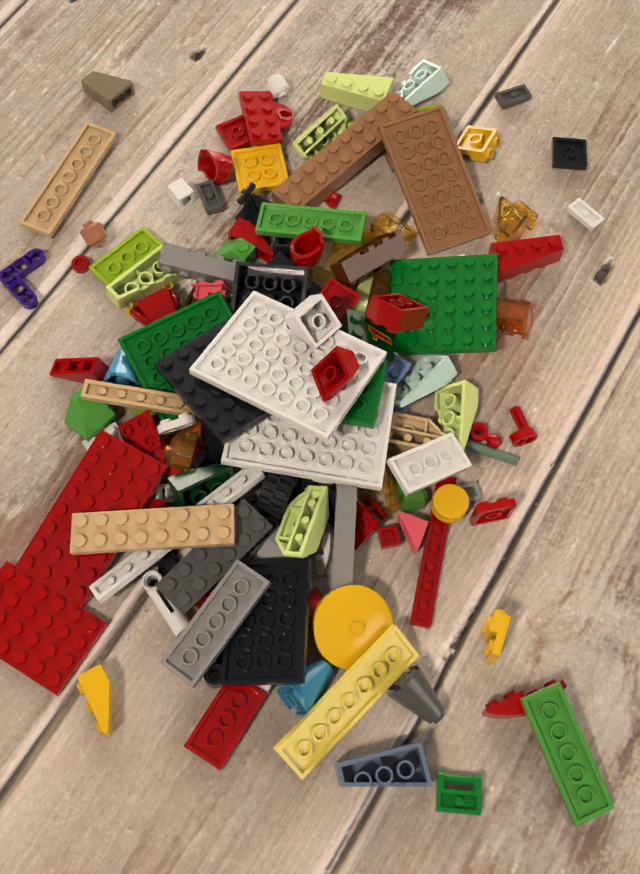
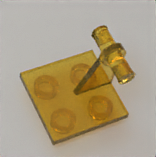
(388, 491)

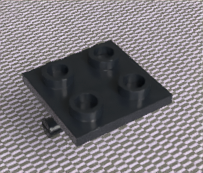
(251, 204)

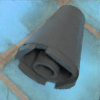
(417, 695)

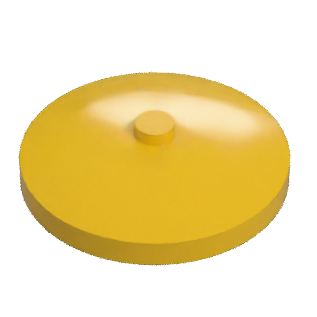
(349, 623)

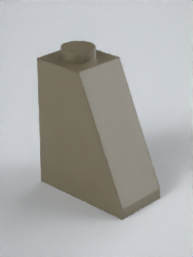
(107, 89)

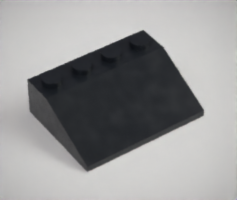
(279, 282)

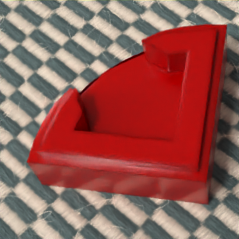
(333, 200)

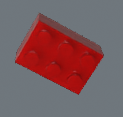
(396, 312)

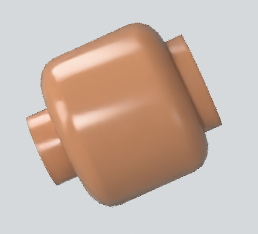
(93, 233)

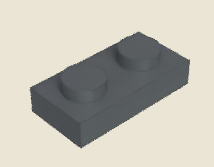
(513, 96)
(209, 197)

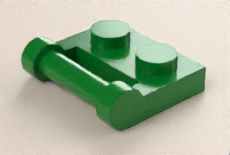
(458, 800)

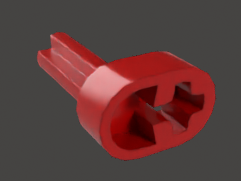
(525, 433)

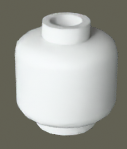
(277, 86)

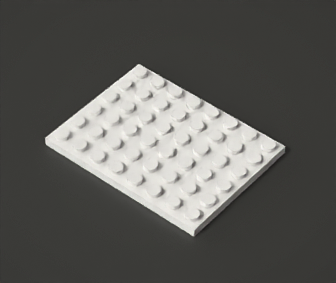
(271, 367)
(349, 457)

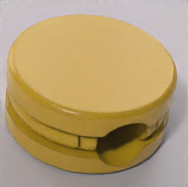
(450, 503)

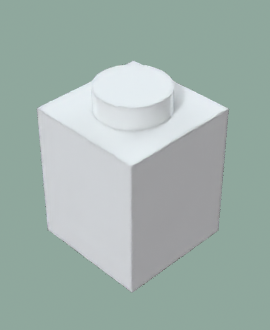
(181, 193)

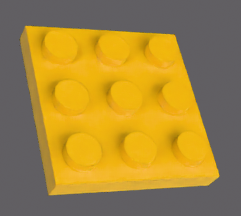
(259, 165)

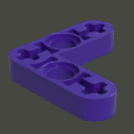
(16, 280)

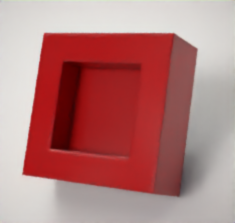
(388, 537)

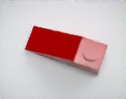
(246, 230)
(79, 369)

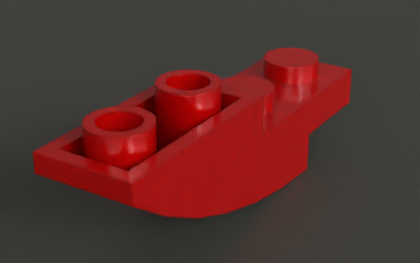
(511, 705)

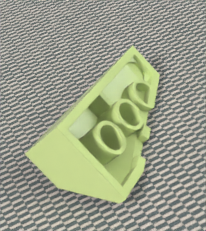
(457, 409)

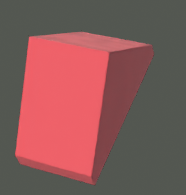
(413, 529)

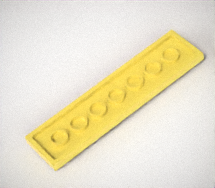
(346, 702)

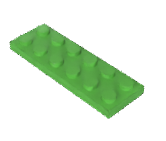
(292, 220)
(566, 754)

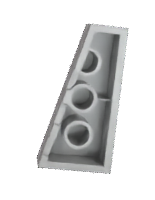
(195, 265)

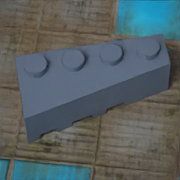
(388, 768)

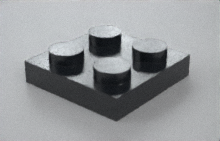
(569, 153)

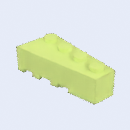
(355, 90)
(140, 281)

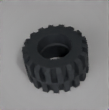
(277, 494)

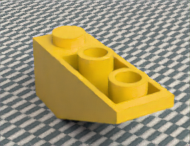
(99, 693)

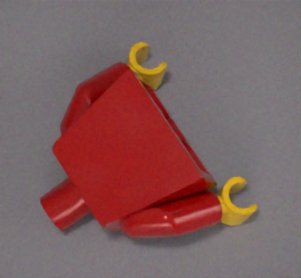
(154, 305)

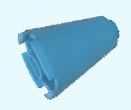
(121, 371)
(304, 696)

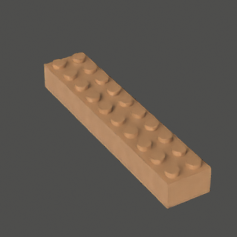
(342, 156)

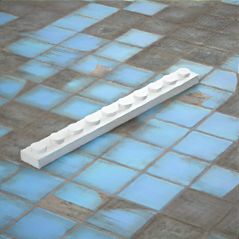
(142, 560)

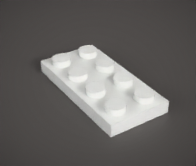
(428, 463)

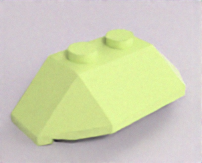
(321, 132)
(304, 523)

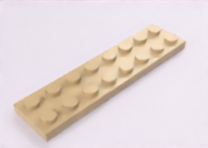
(68, 180)
(153, 529)

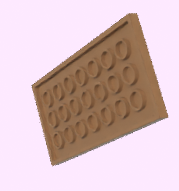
(434, 180)

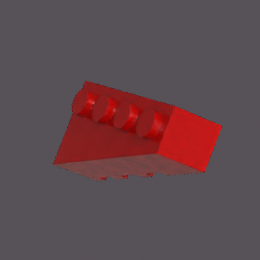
(526, 254)

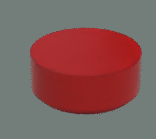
(80, 264)

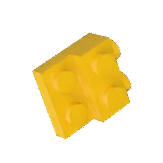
(478, 142)
(494, 633)

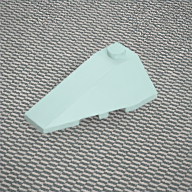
(424, 81)
(426, 376)

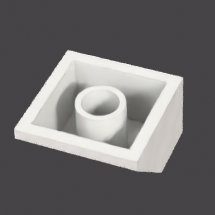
(313, 321)

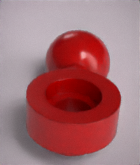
(493, 440)

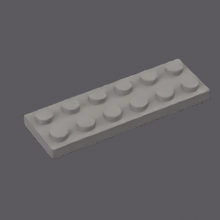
(215, 623)

